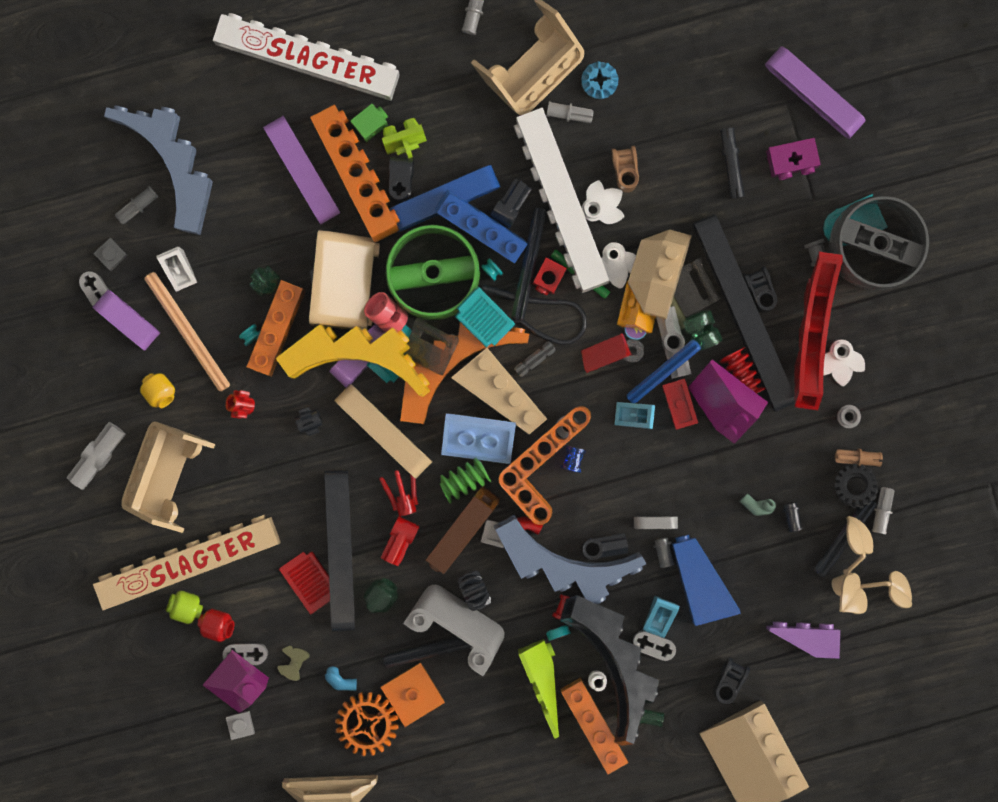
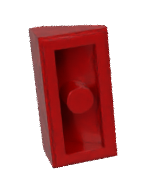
(605, 353)

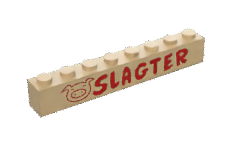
(187, 563)

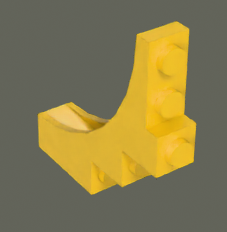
(321, 347)

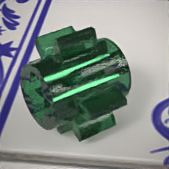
(264, 281)

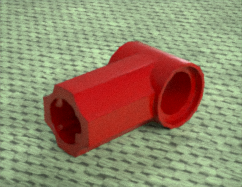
(401, 536)

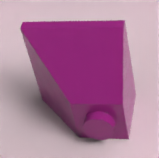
(236, 682)

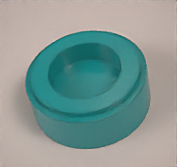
(558, 632)

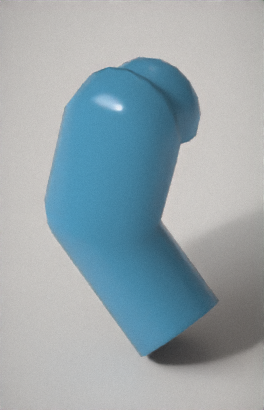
(338, 682)

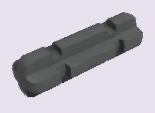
(535, 359)

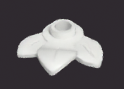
(605, 202)
(617, 268)
(843, 366)

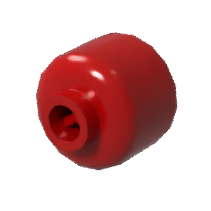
(216, 625)

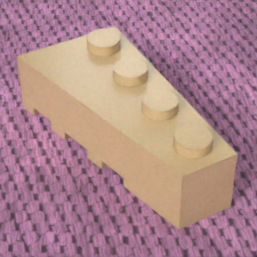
(496, 387)

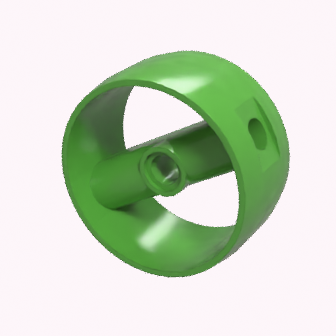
(415, 276)

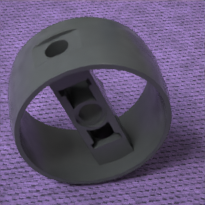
(894, 247)

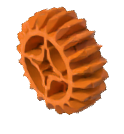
(361, 715)

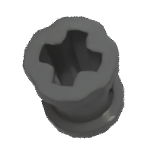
(814, 248)

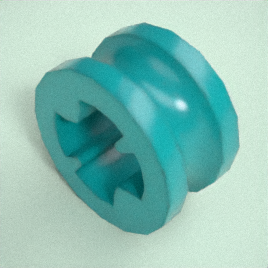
(491, 269)
(250, 335)

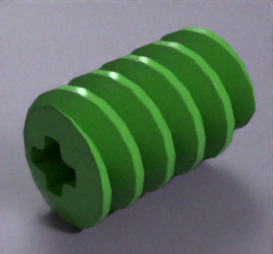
(463, 480)

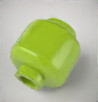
(184, 607)

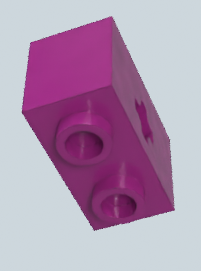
(804, 150)

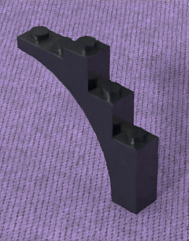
(621, 658)

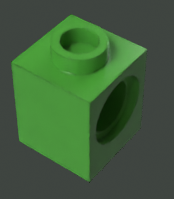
(370, 122)

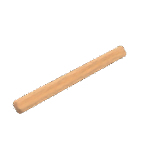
(187, 331)

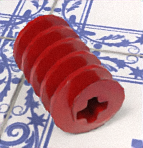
(741, 371)

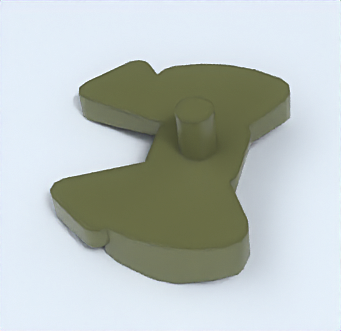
(297, 657)

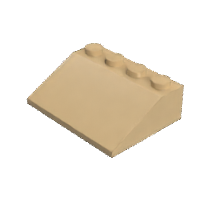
(754, 756)

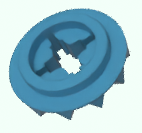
(592, 88)

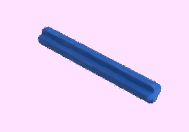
(663, 371)

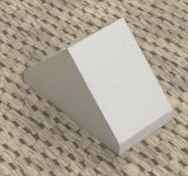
(177, 268)

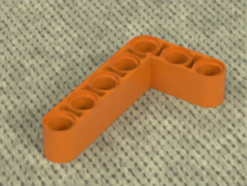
(539, 458)

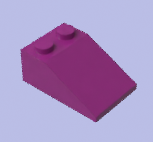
(726, 401)

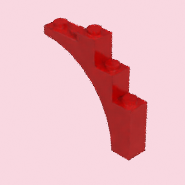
(814, 330)

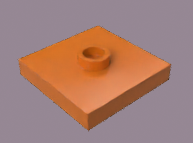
(412, 694)

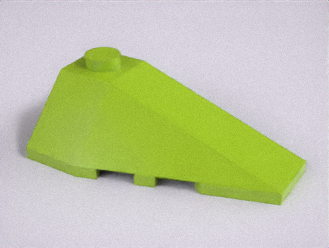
(540, 671)

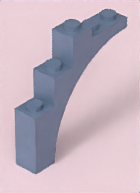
(191, 190)
(561, 572)

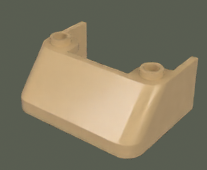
(540, 67)
(157, 474)

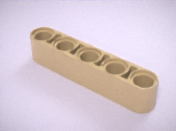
(383, 431)

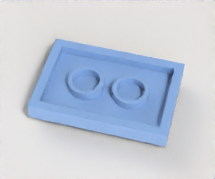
(478, 438)

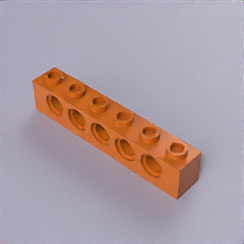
(325, 124)

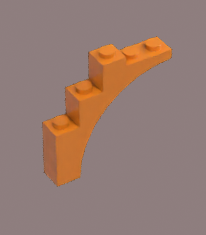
(415, 406)

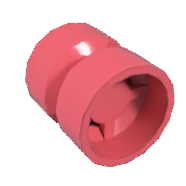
(385, 312)

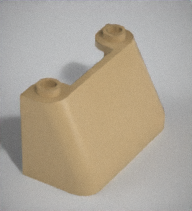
(342, 280)

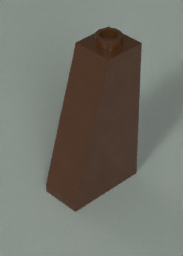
(463, 530)

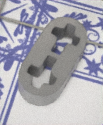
(89, 291)
(656, 522)
(656, 640)
(248, 647)

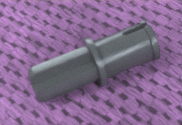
(136, 205)

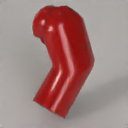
(527, 524)

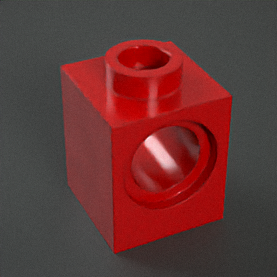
(554, 268)

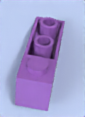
(817, 641)

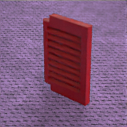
(308, 580)

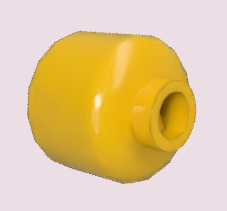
(157, 390)

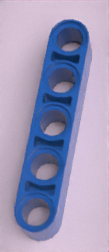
(466, 187)

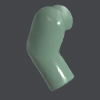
(758, 508)

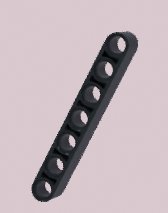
(339, 550)

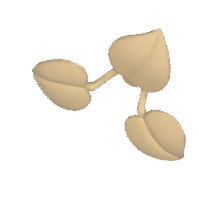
(849, 586)

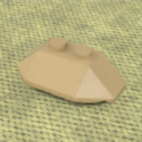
(658, 271)
(330, 788)

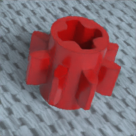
(240, 404)

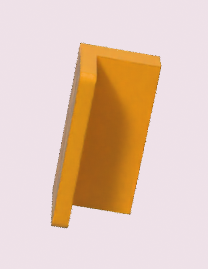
(632, 314)

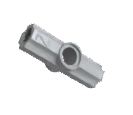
(667, 328)
(96, 456)

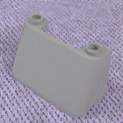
(454, 615)

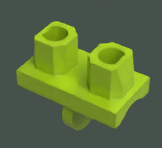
(404, 140)

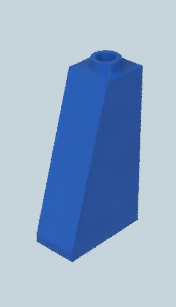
(702, 586)

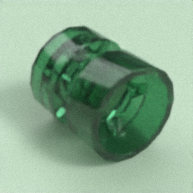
(702, 330)

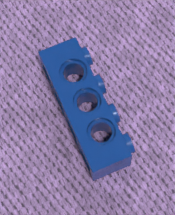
(480, 226)

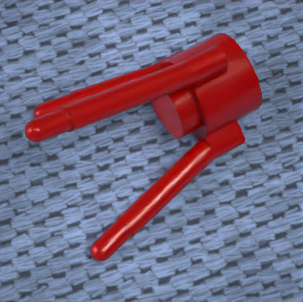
(404, 504)

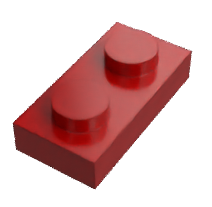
(680, 404)

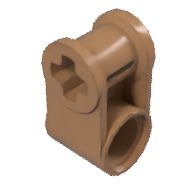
(625, 164)

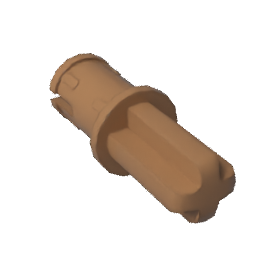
(858, 457)

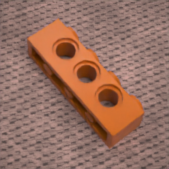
(276, 328)
(594, 725)

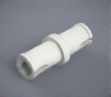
(598, 686)

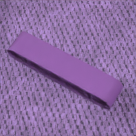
(815, 92)
(301, 170)

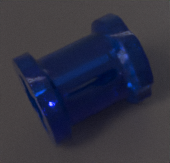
(573, 459)

